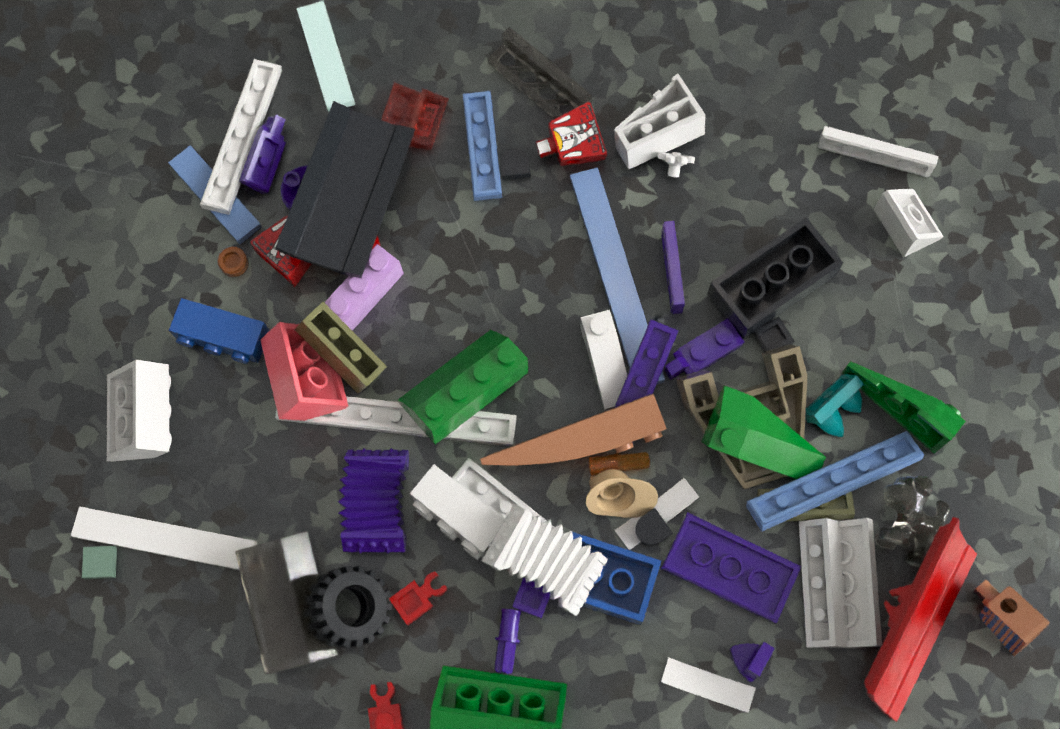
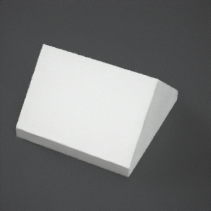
(906, 220)

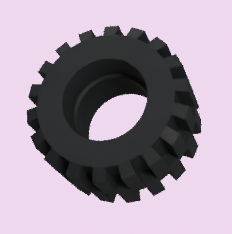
(372, 607)

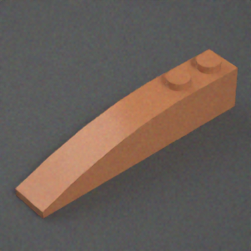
(589, 436)

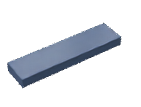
(482, 146)
(196, 174)

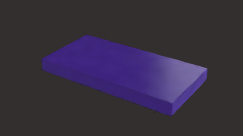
(731, 568)

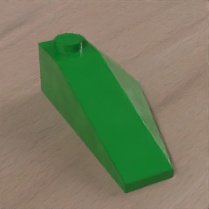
(919, 413)
(756, 435)

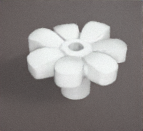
(675, 161)

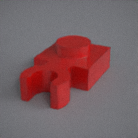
(413, 600)
(385, 714)

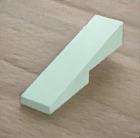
(325, 55)

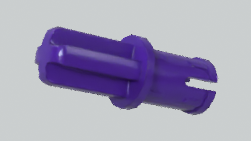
(507, 641)

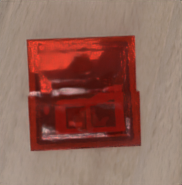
(416, 110)

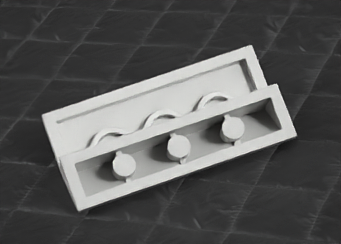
(840, 583)

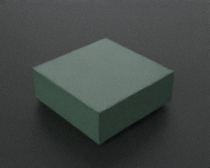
(99, 562)

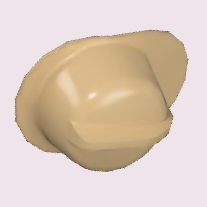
(619, 496)

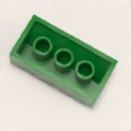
(465, 385)
(496, 701)

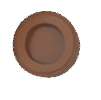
(233, 261)

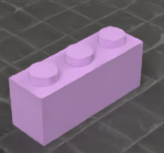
(359, 295)

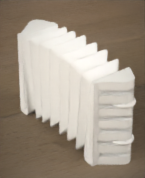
(546, 557)

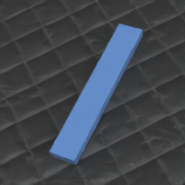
(834, 480)

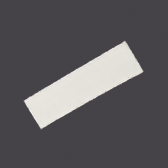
(668, 506)
(708, 685)

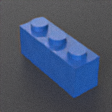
(218, 331)

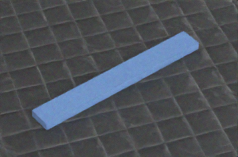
(611, 261)

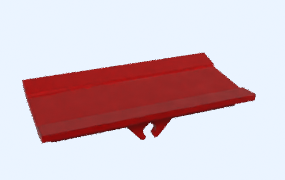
(918, 619)

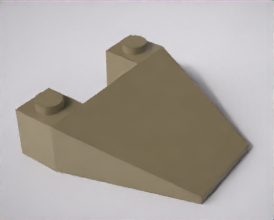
(782, 395)

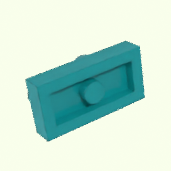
(842, 394)

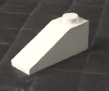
(604, 355)

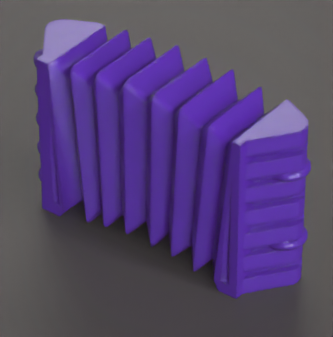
(372, 501)

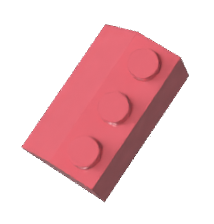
(299, 377)

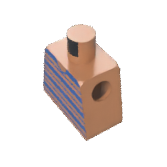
(1018, 623)

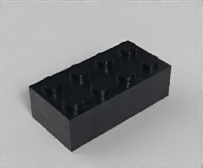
(774, 278)

